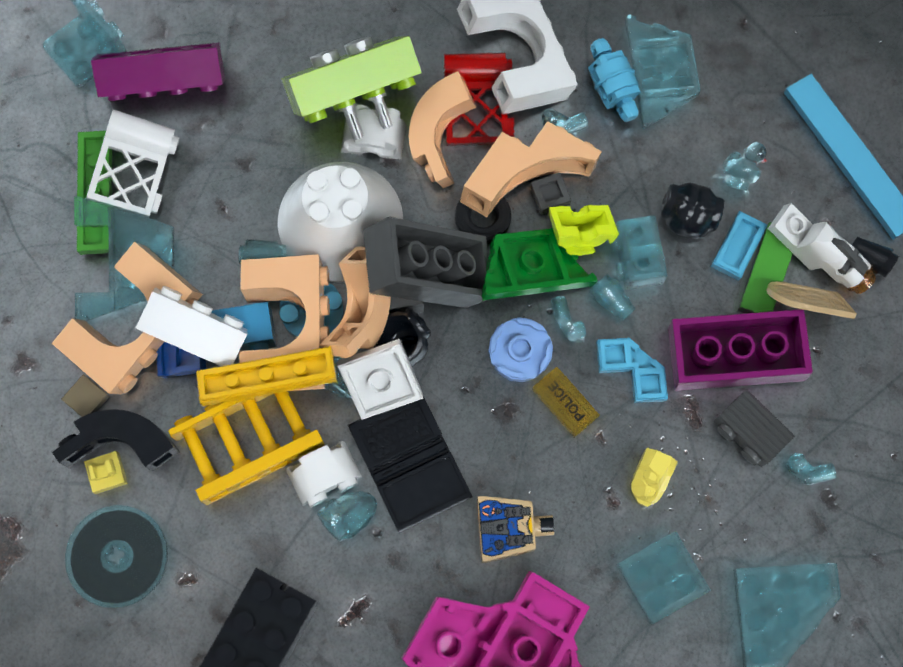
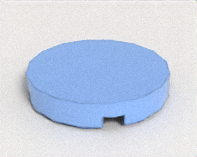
(520, 349)

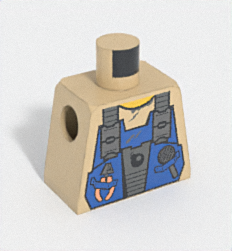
(509, 527)

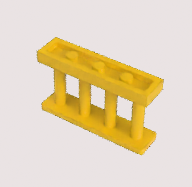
(244, 470)

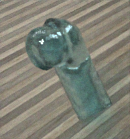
(807, 473)

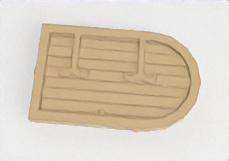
(810, 299)

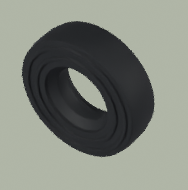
(499, 226)

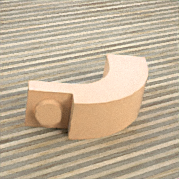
(431, 116)
(364, 313)

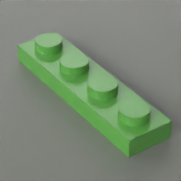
(92, 239)

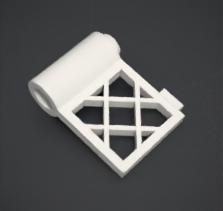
(139, 139)

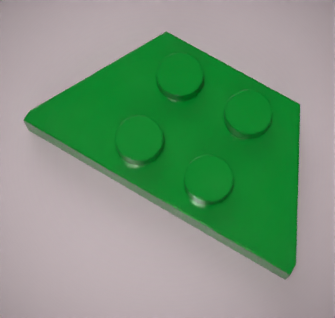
(531, 265)

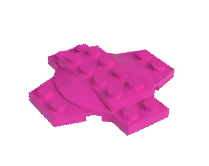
(523, 632)

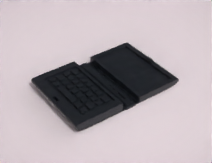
(410, 463)

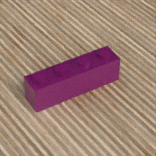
(158, 70)

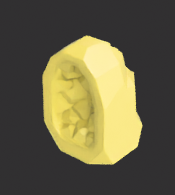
(652, 476)

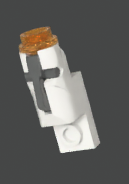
(822, 248)

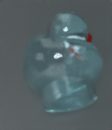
(742, 171)

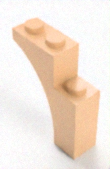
(513, 163)

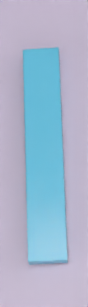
(848, 153)

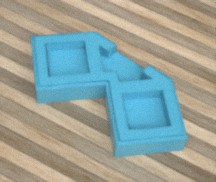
(626, 356)

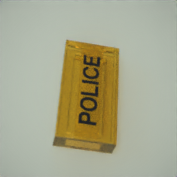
(565, 402)

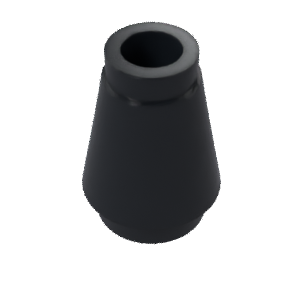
(878, 256)

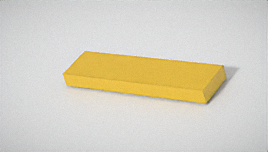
(266, 376)

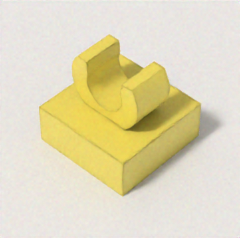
(105, 472)

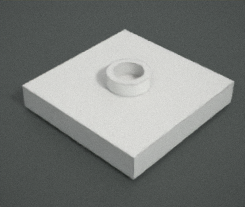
(380, 379)

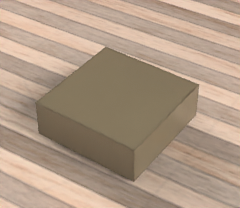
(85, 397)

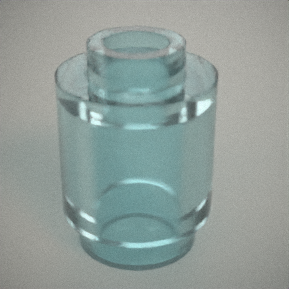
(261, 249)

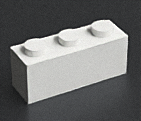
(192, 327)

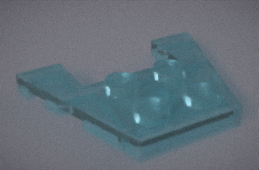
(123, 231)

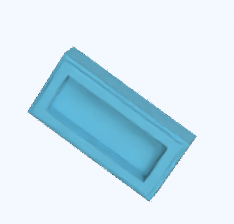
(739, 245)

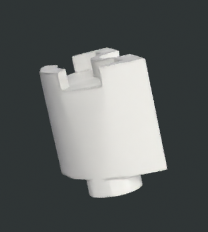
(383, 142)
(322, 472)

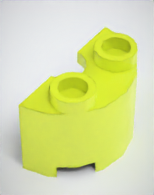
(583, 229)

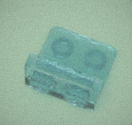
(83, 39)

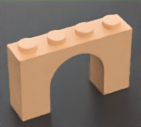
(292, 280)
(113, 365)

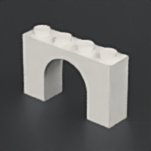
(530, 86)

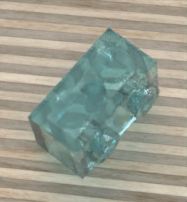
(639, 253)

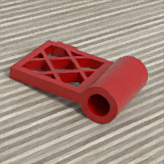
(480, 74)

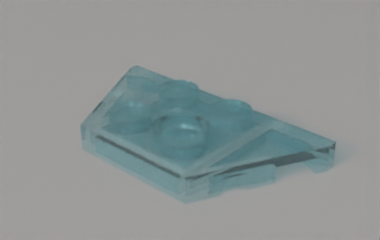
(663, 68)

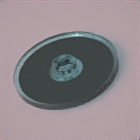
(137, 572)

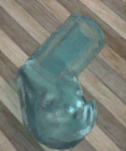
(570, 124)
(563, 318)

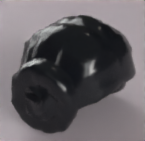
(691, 210)
(410, 330)

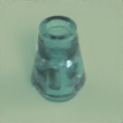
(612, 297)

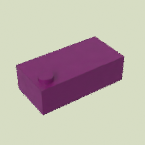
(739, 350)

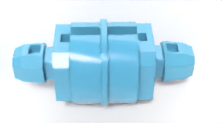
(614, 79)

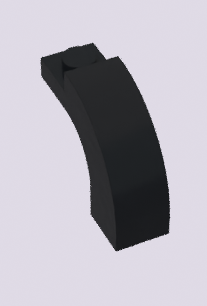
(118, 426)

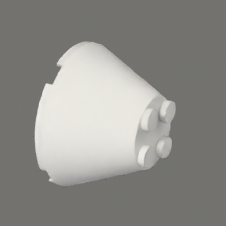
(331, 208)

